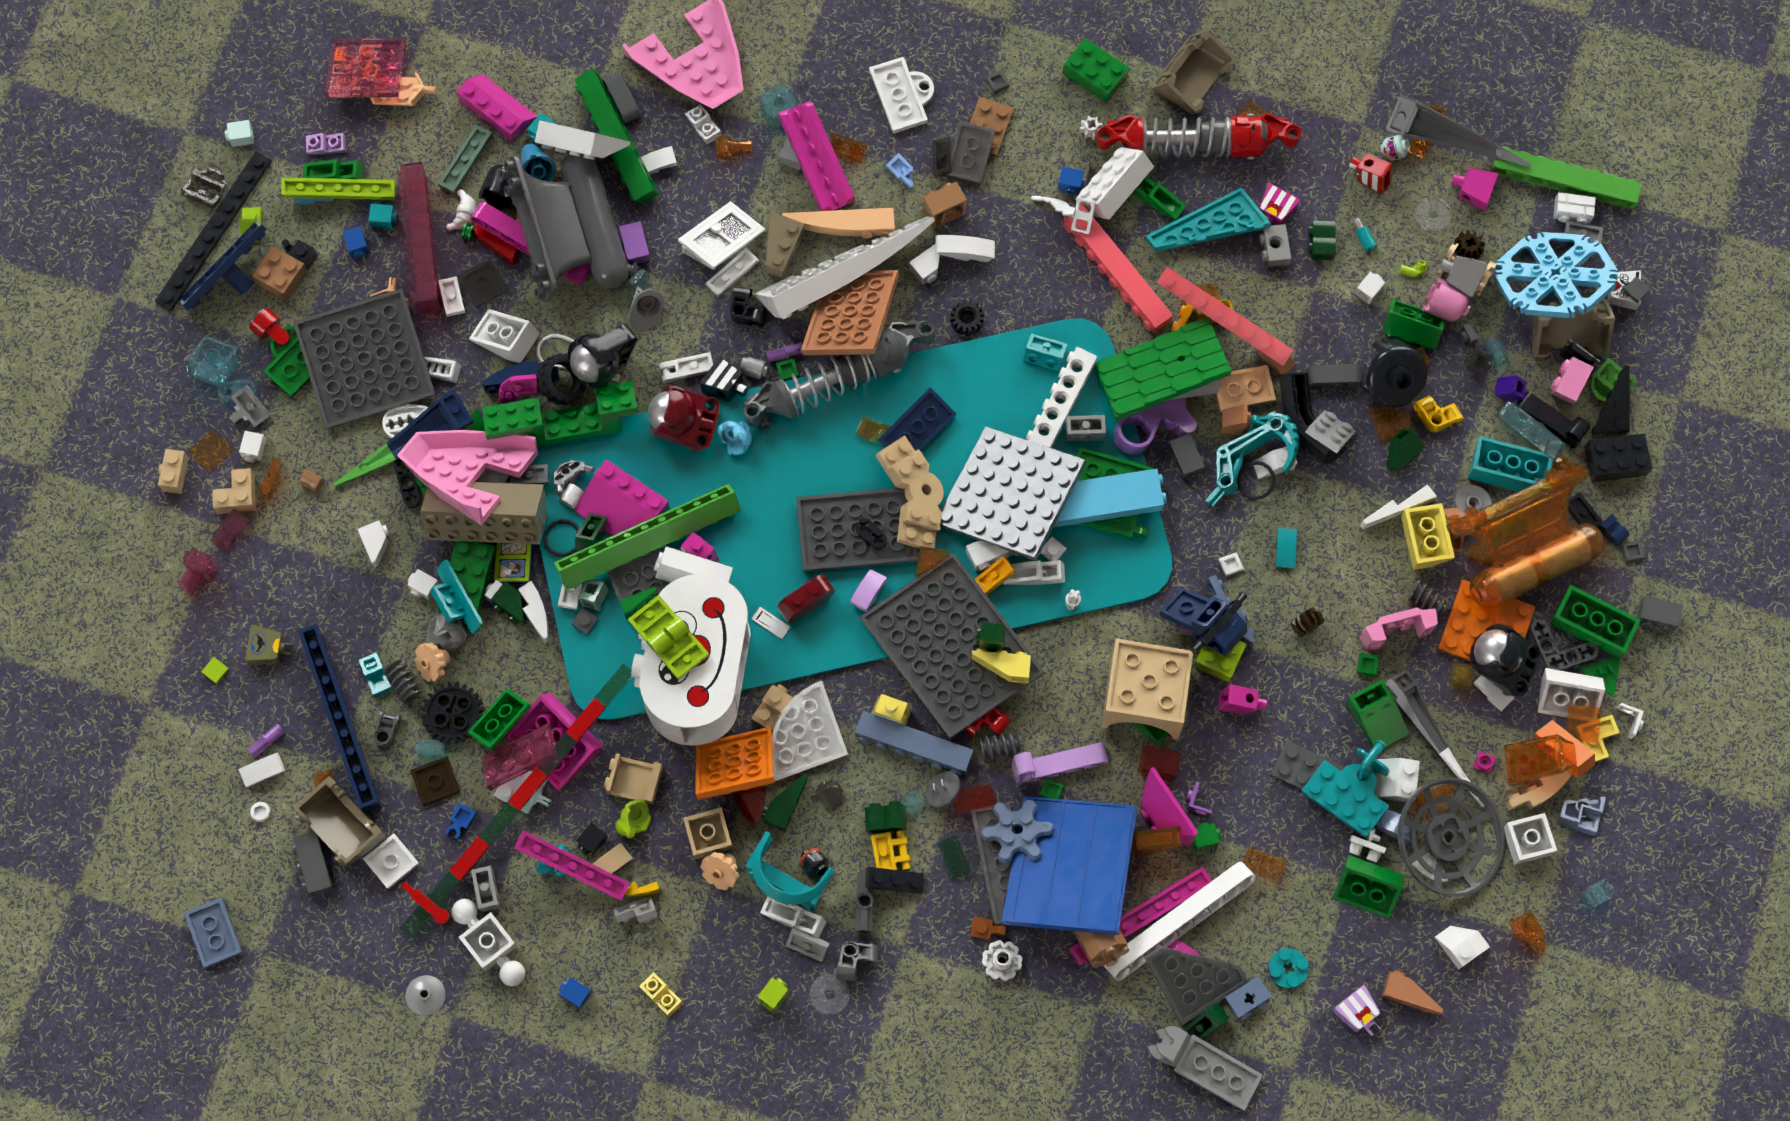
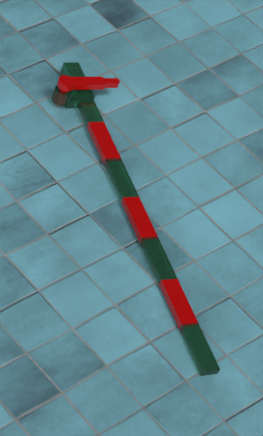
(432, 904)

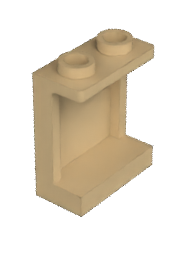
(633, 779)

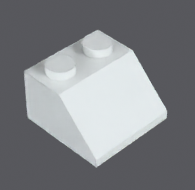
(1401, 780)

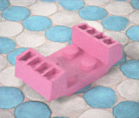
(1423, 620)

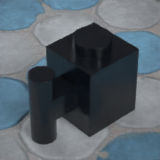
(301, 252)

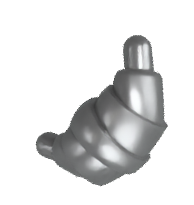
(568, 473)

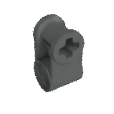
(386, 725)

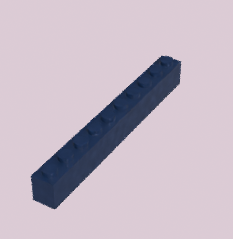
(340, 718)

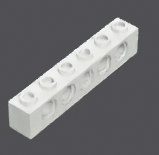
(1082, 360)

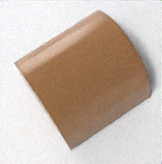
(311, 481)

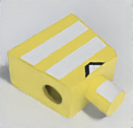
(892, 709)

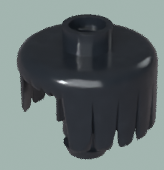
(1395, 374)

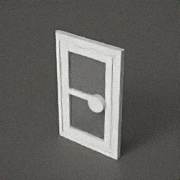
(721, 235)

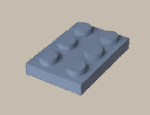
(213, 932)

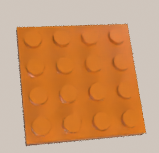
(1470, 620)
(735, 763)

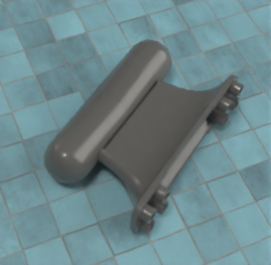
(566, 224)

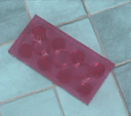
(519, 756)

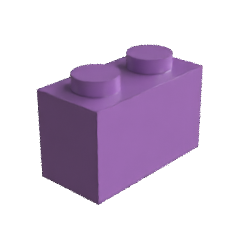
(634, 243)

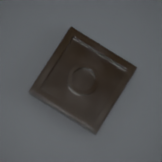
(435, 781)

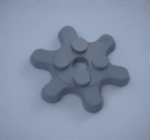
(1021, 842)

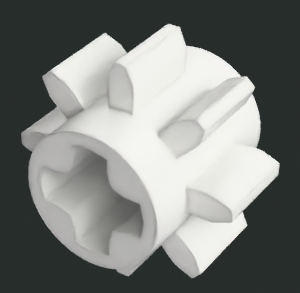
(1086, 127)

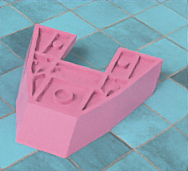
(706, 72)
(456, 458)

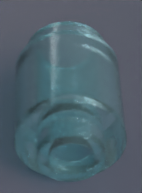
(1496, 349)
(430, 749)

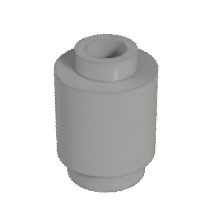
(754, 368)

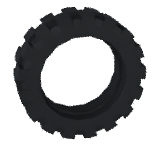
(547, 386)

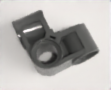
(864, 957)

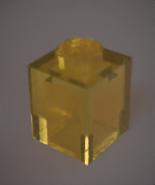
(1460, 676)

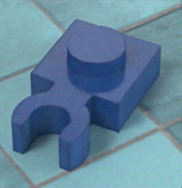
(461, 818)

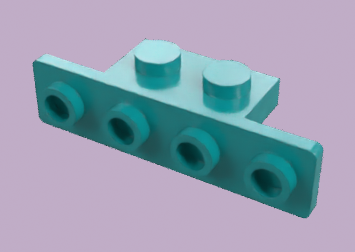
(453, 599)

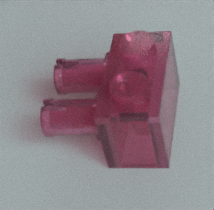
(199, 568)

